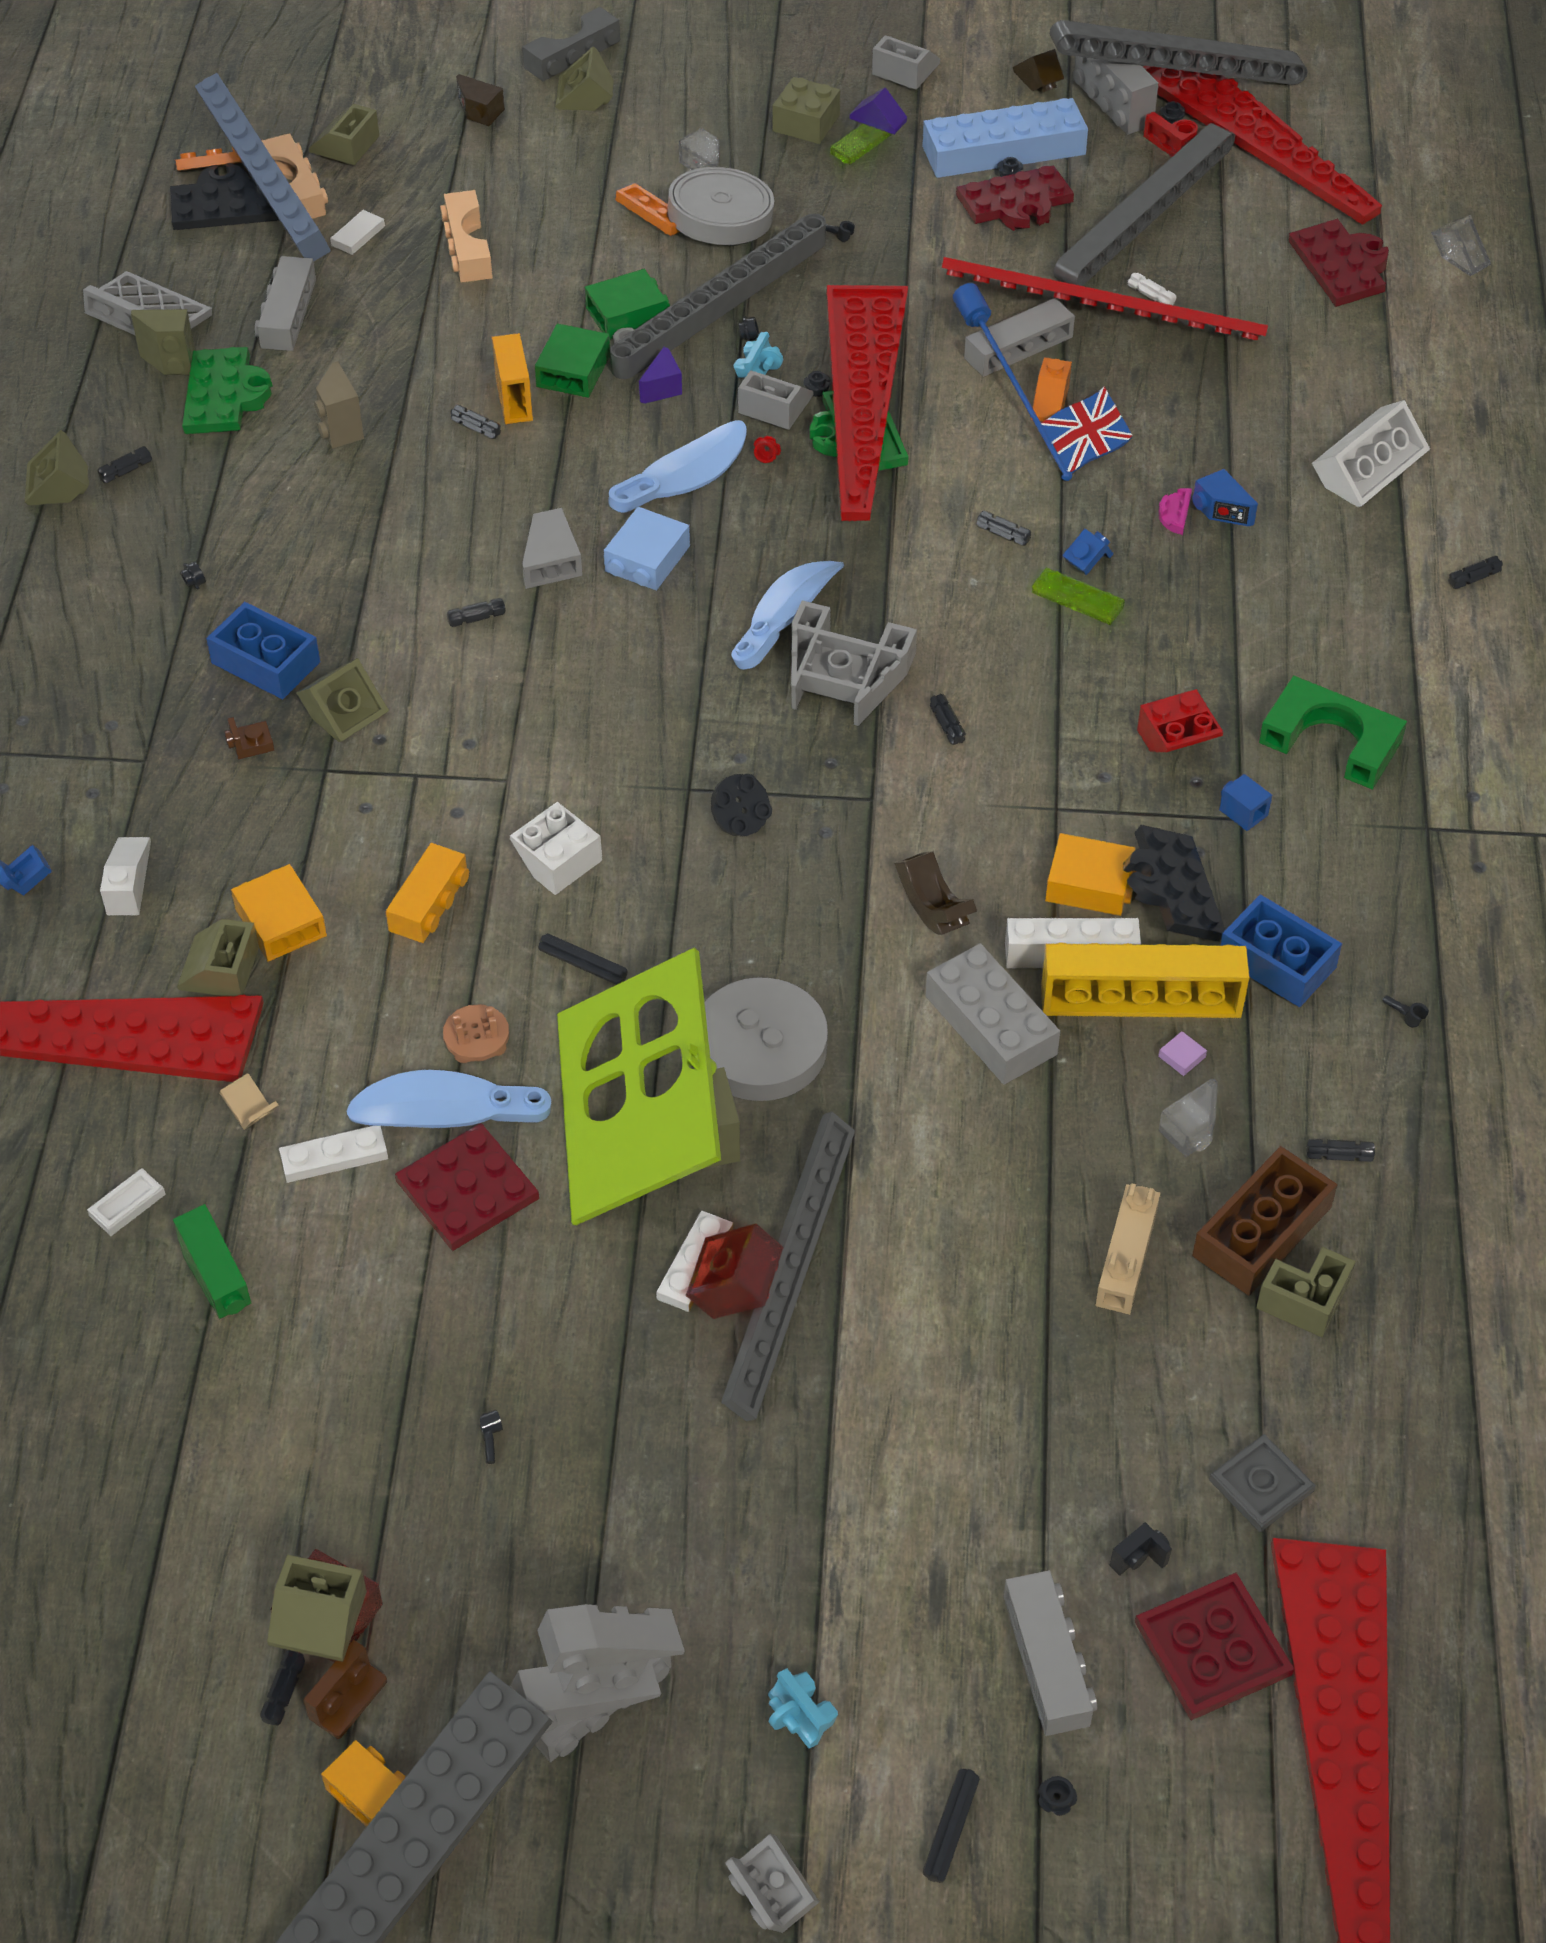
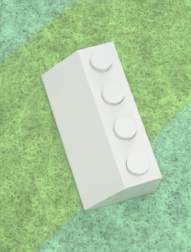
(1372, 454)

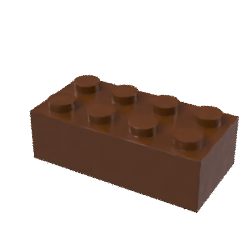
(1264, 1220)

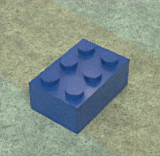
(263, 650)
(1283, 950)

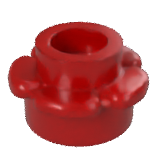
(764, 455)

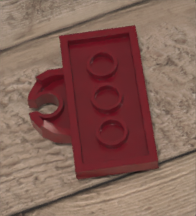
(1016, 197)
(1342, 261)

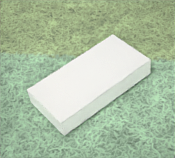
(357, 232)
(126, 1202)

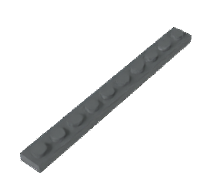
(798, 1239)

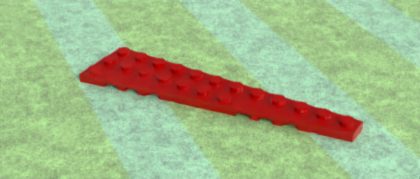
(1264, 135)
(1115, 301)
(864, 349)
(147, 1035)
(1339, 1658)

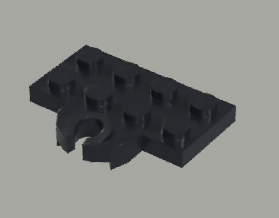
(219, 200)
(1174, 880)

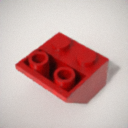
(1177, 722)

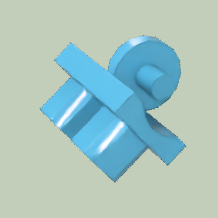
(758, 357)
(796, 1709)

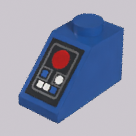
(1224, 499)

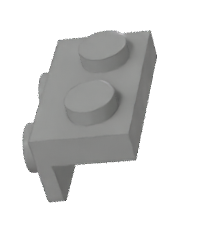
(772, 1885)

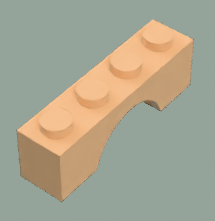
(305, 184)
(470, 254)

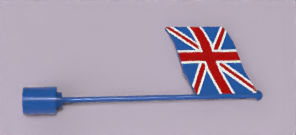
(1073, 433)

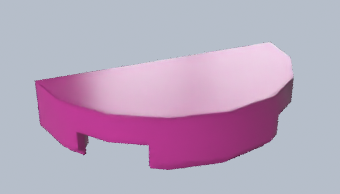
(1174, 510)

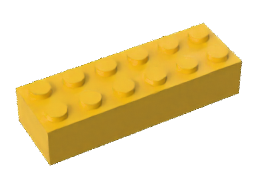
(1144, 980)

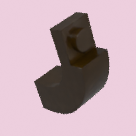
(930, 894)

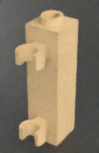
(1128, 1249)

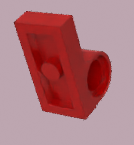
(1169, 136)

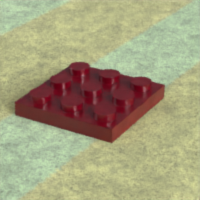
(467, 1186)
(1214, 1646)

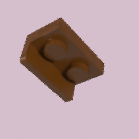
(344, 1691)

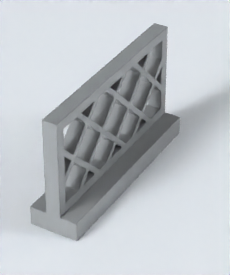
(117, 309)

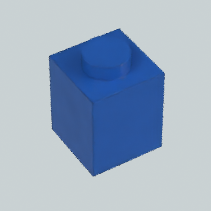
(1245, 802)

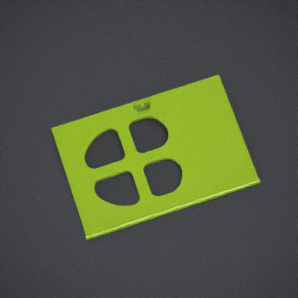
(650, 1137)

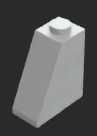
(550, 550)

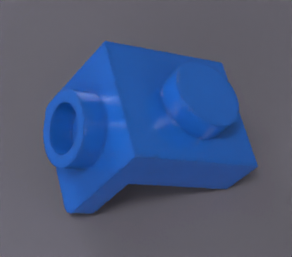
(1087, 550)
(24, 871)

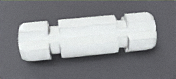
(1151, 289)

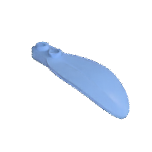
(682, 469)
(779, 608)
(445, 1101)

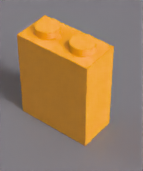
(512, 378)
(1089, 875)
(280, 911)

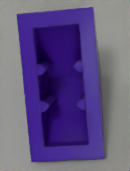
(880, 112)
(661, 379)

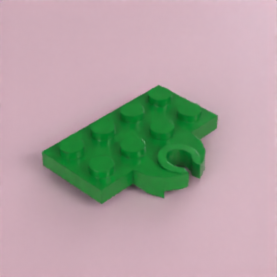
(223, 388)
(823, 424)

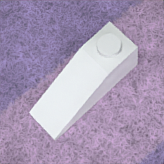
(125, 876)

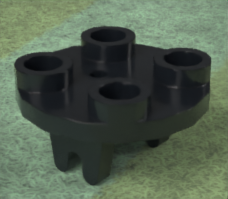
(752, 799)

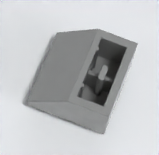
(903, 62)
(771, 399)

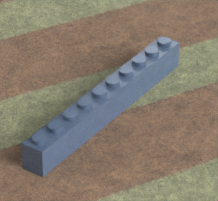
(262, 168)

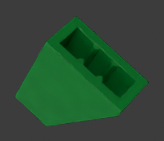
(211, 1261)

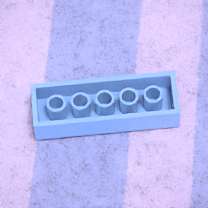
(985, 138)

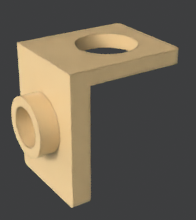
(246, 1101)

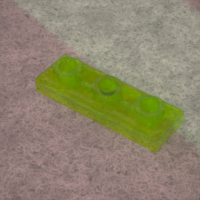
(858, 143)
(1078, 596)

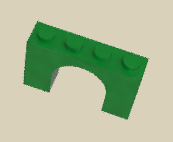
(1309, 704)

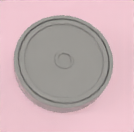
(720, 205)
(766, 1037)

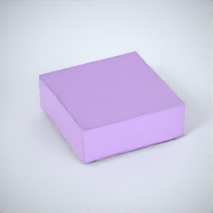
(1182, 1053)

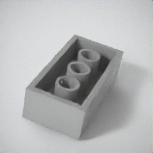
(1120, 89)
(992, 1013)

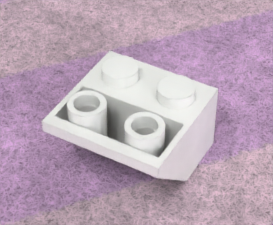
(557, 847)

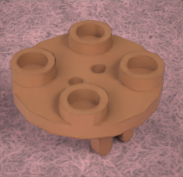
(461, 1036)

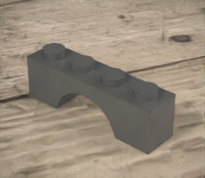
(551, 56)

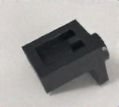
(1137, 1547)

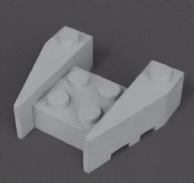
(846, 665)
(597, 1661)

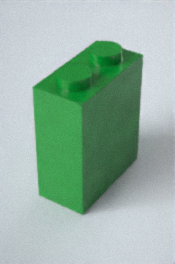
(625, 301)
(572, 360)

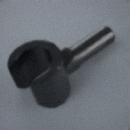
(843, 231)
(1412, 1014)
(490, 1424)

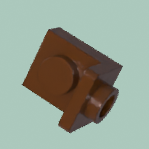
(249, 739)

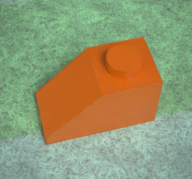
(1051, 387)

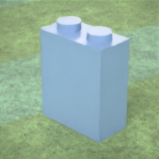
(646, 548)

